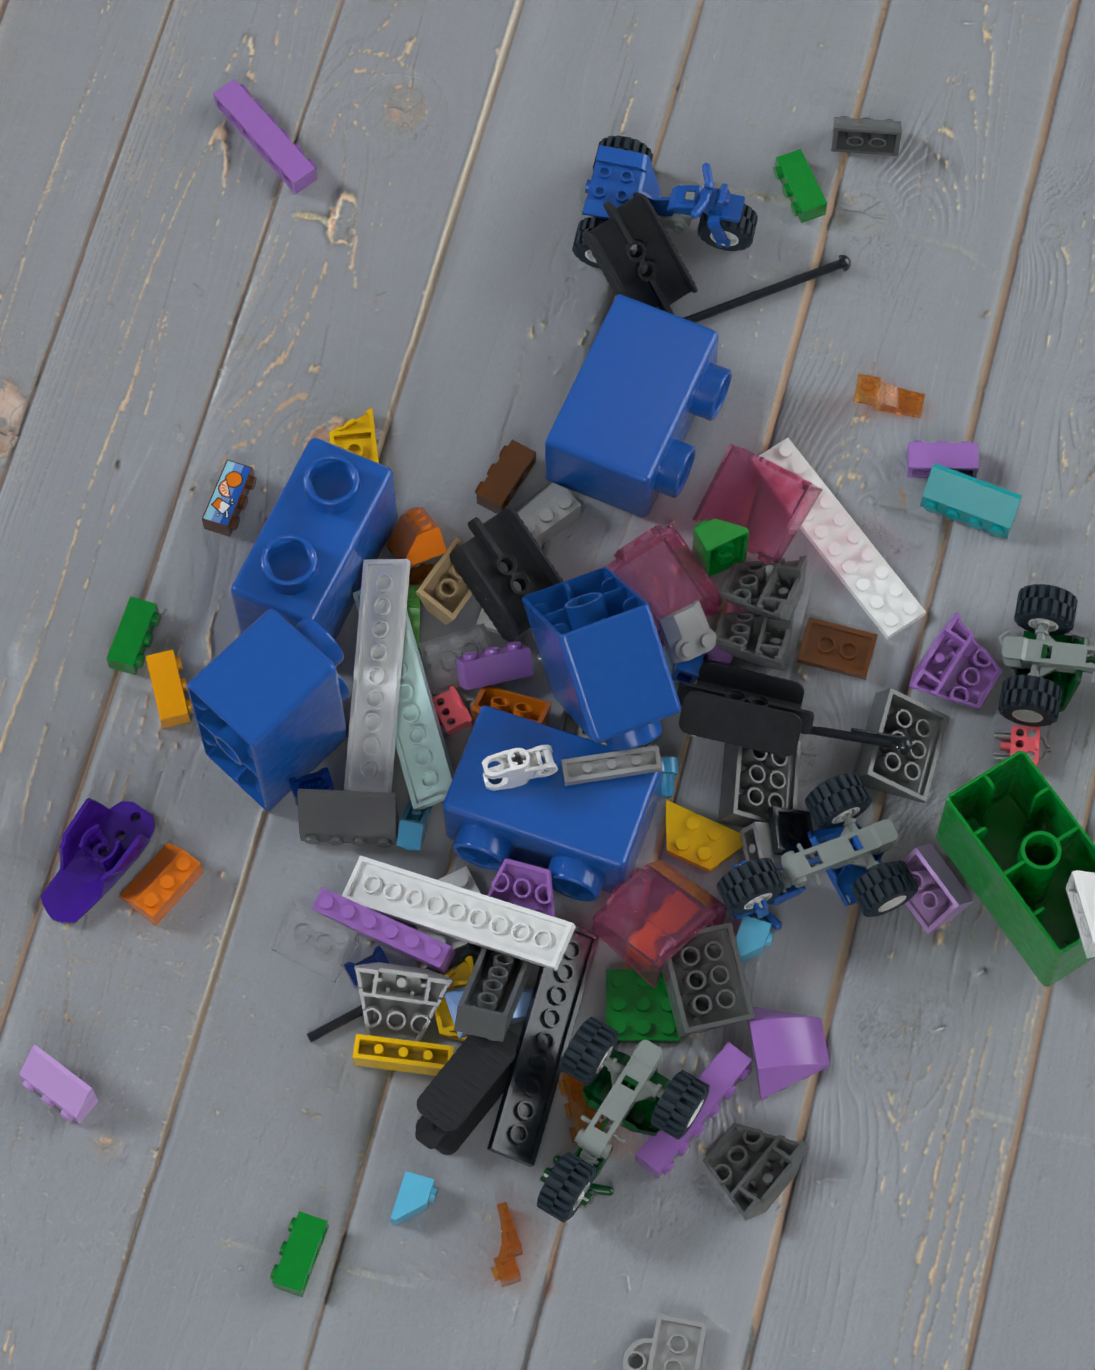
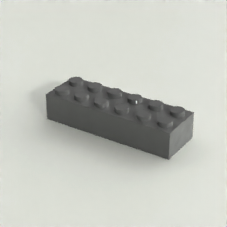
(492, 995)

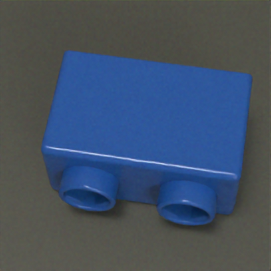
(634, 406)
(316, 539)
(603, 658)
(271, 705)
(577, 831)

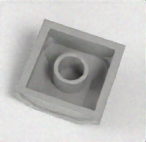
(687, 633)

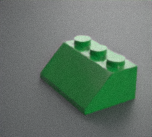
(719, 545)

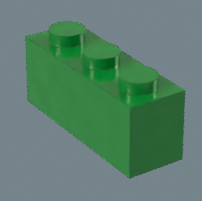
(800, 186)
(133, 636)
(299, 1253)

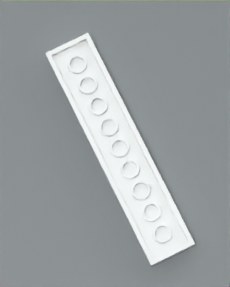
(851, 552)
(377, 675)
(459, 913)

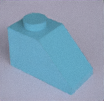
(753, 937)
(413, 1197)

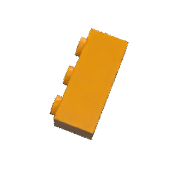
(169, 688)

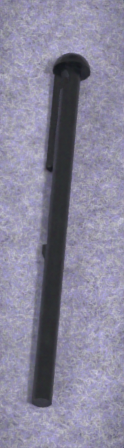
(843, 262)
(866, 737)
(469, 950)

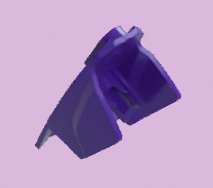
(95, 857)

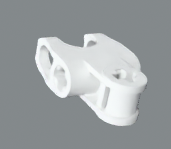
(518, 766)

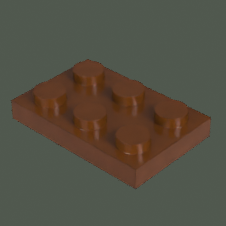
(837, 648)

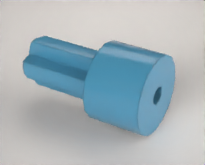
(669, 771)

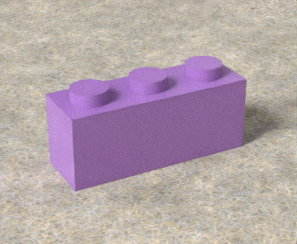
(956, 456)
(494, 665)

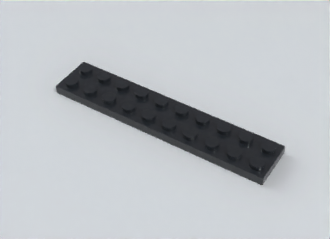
(540, 1052)

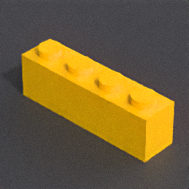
(400, 1054)

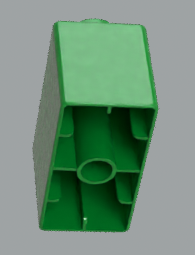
(1017, 855)

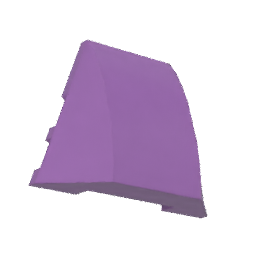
(956, 667)
(524, 886)
(786, 1048)

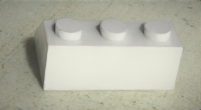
(1082, 900)

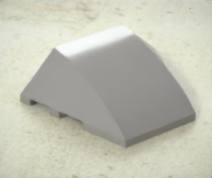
(399, 999)

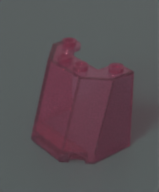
(761, 498)
(665, 573)
(655, 917)

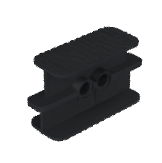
(639, 225)
(478, 563)
(744, 709)
(464, 1091)

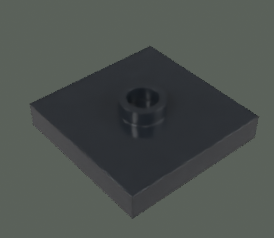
(789, 829)

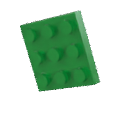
(638, 1008)

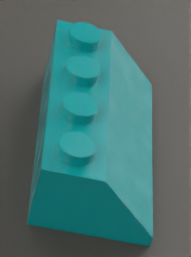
(970, 501)

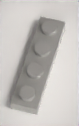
(611, 765)

